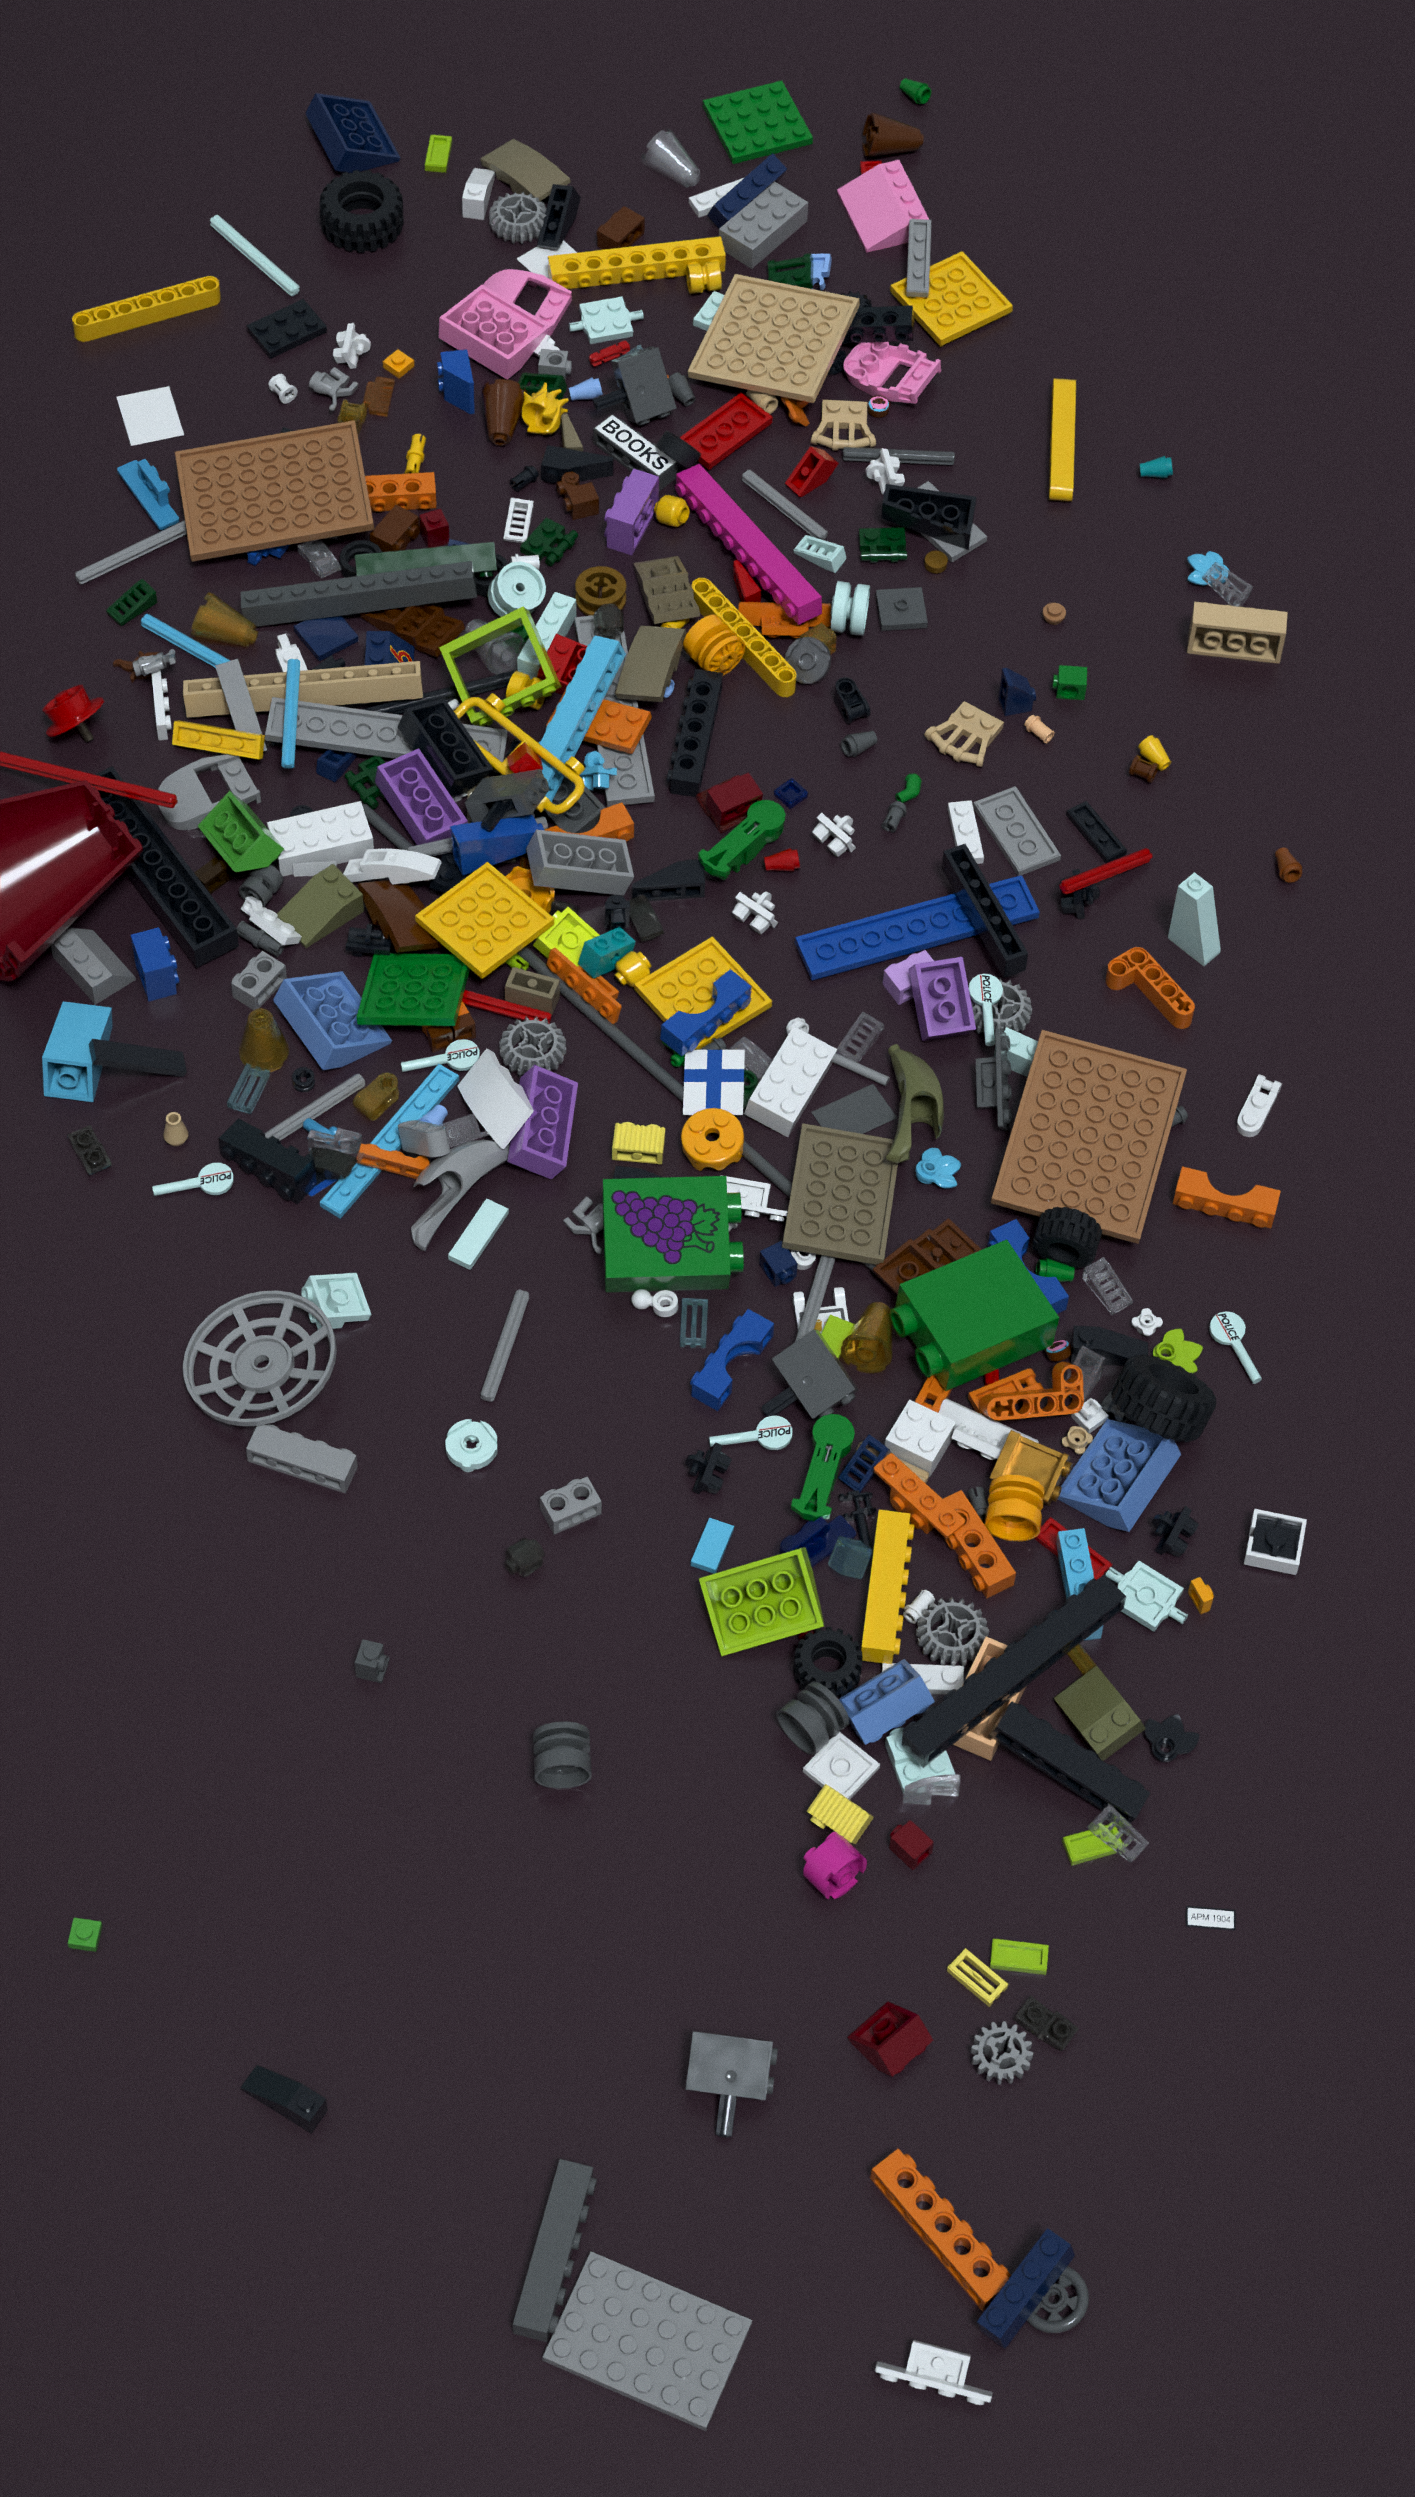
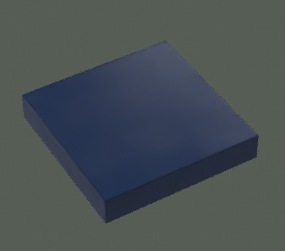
(326, 635)

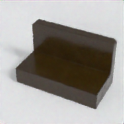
(215, 874)

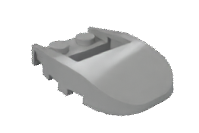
(192, 798)

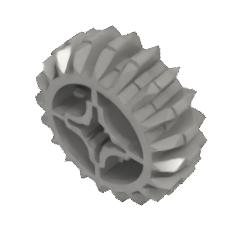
(517, 217)
(1013, 1008)
(536, 1039)
(958, 1619)

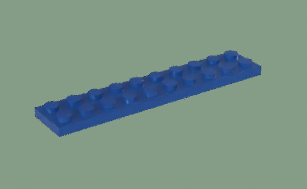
(905, 930)

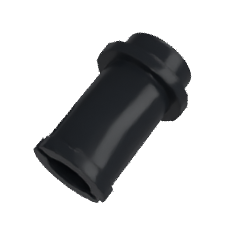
(528, 475)

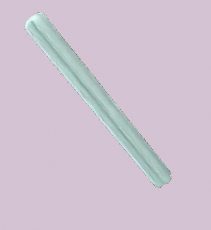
(254, 255)

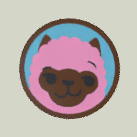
(878, 406)
(1059, 1350)

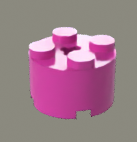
(833, 1866)

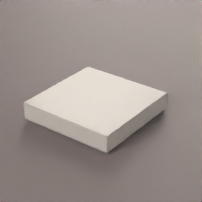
(841, 1766)

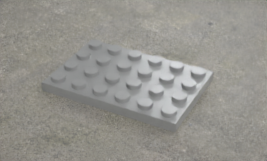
(647, 2341)

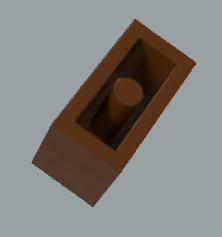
(621, 230)
(396, 530)

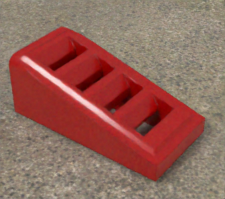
(746, 586)

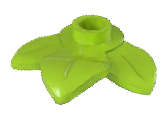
(1180, 1352)

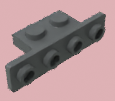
(992, 1081)

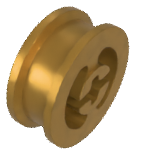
(588, 589)

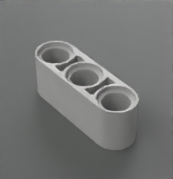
(423, 1138)

